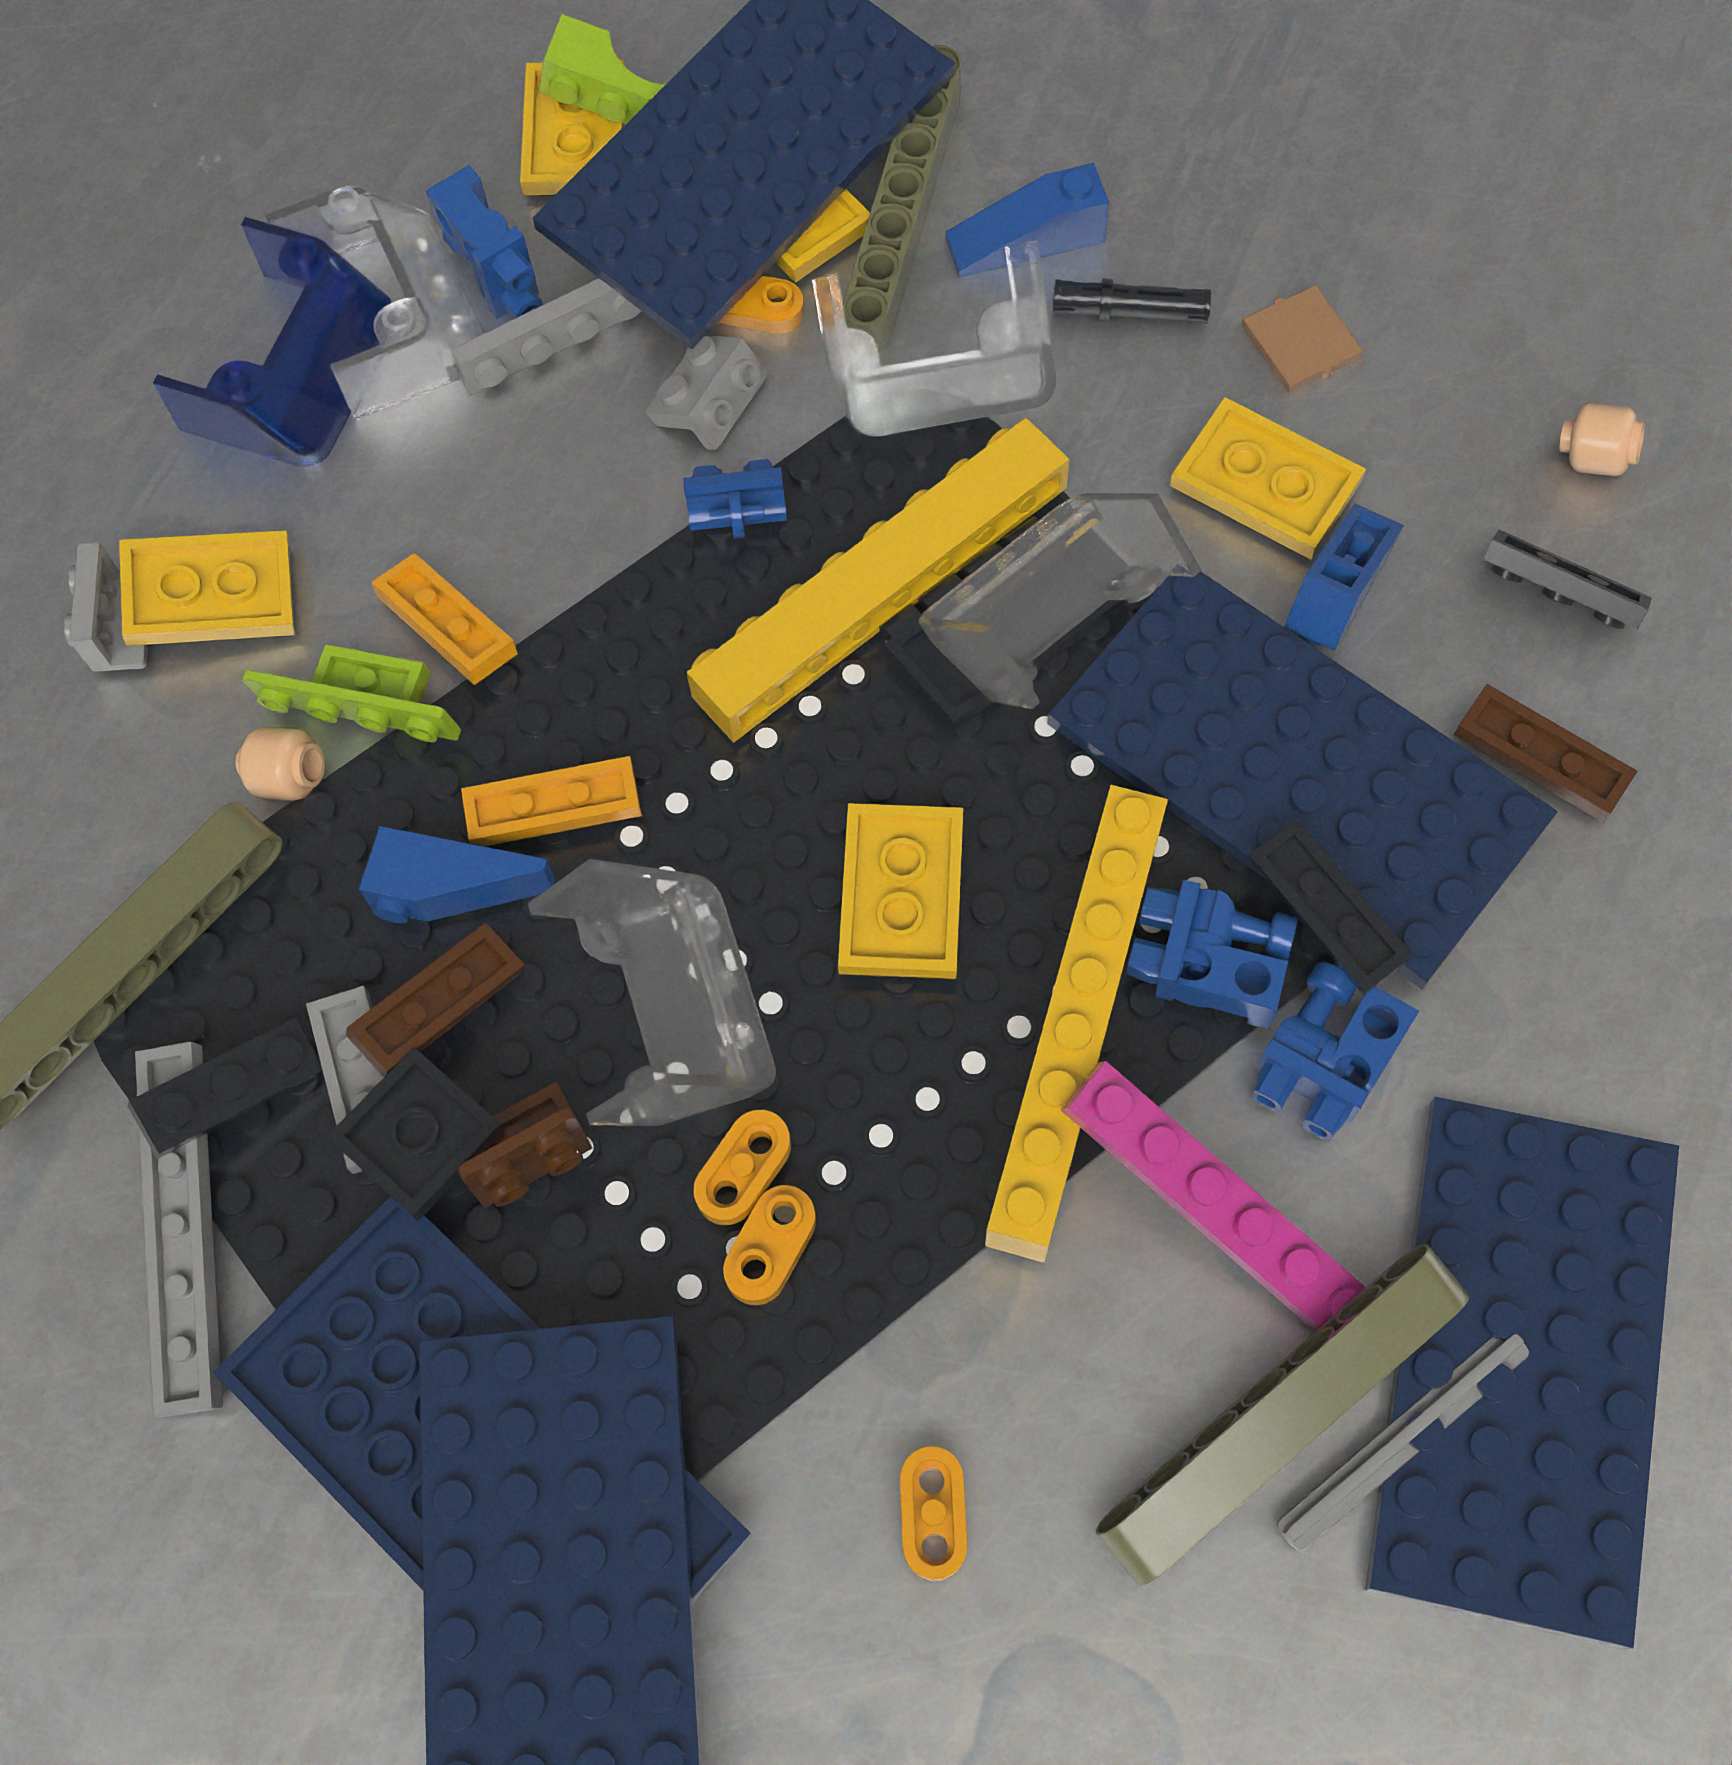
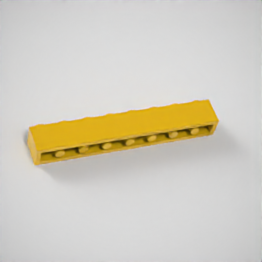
(877, 578)
(1075, 1023)

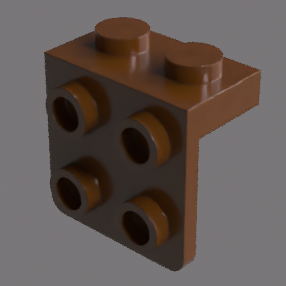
(537, 1140)

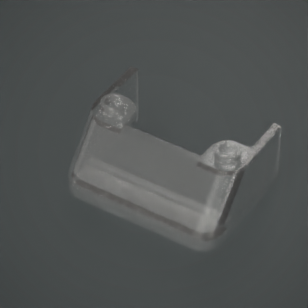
(411, 332)
(1003, 376)
(1050, 582)
(682, 982)

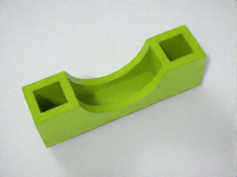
(586, 73)

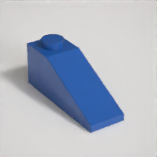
(1057, 210)
(1342, 577)
(444, 877)

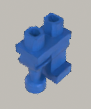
(483, 237)
(1199, 959)
(1329, 1068)

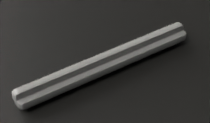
(1391, 1447)

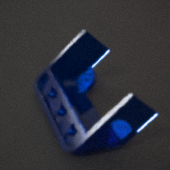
(293, 401)

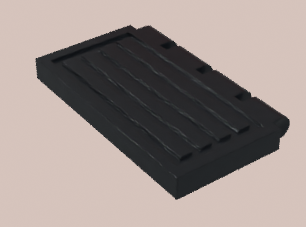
(934, 674)

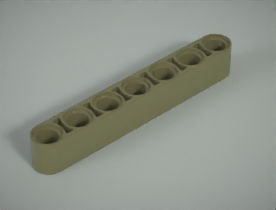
(900, 213)
(129, 952)
(1281, 1414)

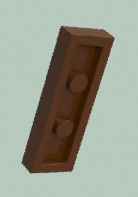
(1545, 753)
(435, 999)

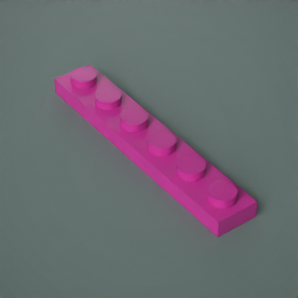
(1210, 1196)

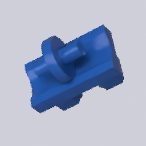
(735, 497)

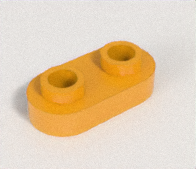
(759, 313)
(740, 1168)
(771, 1243)
(933, 1514)

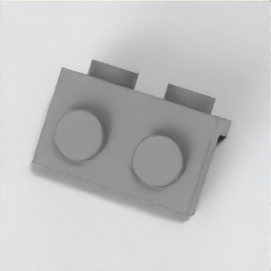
(709, 389)
(96, 614)

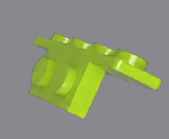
(359, 687)

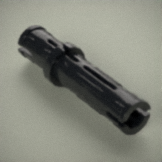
(1131, 301)

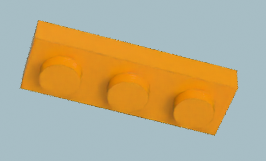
(444, 618)
(551, 802)

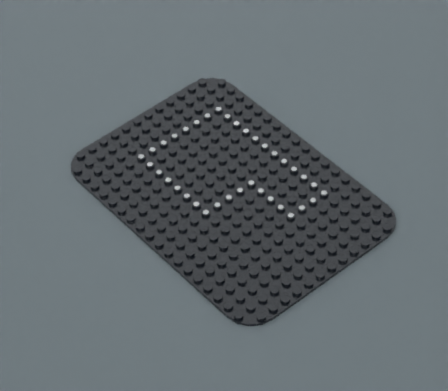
(885, 1082)

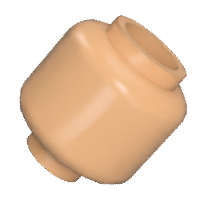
(1603, 439)
(280, 763)

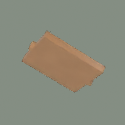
(1302, 338)

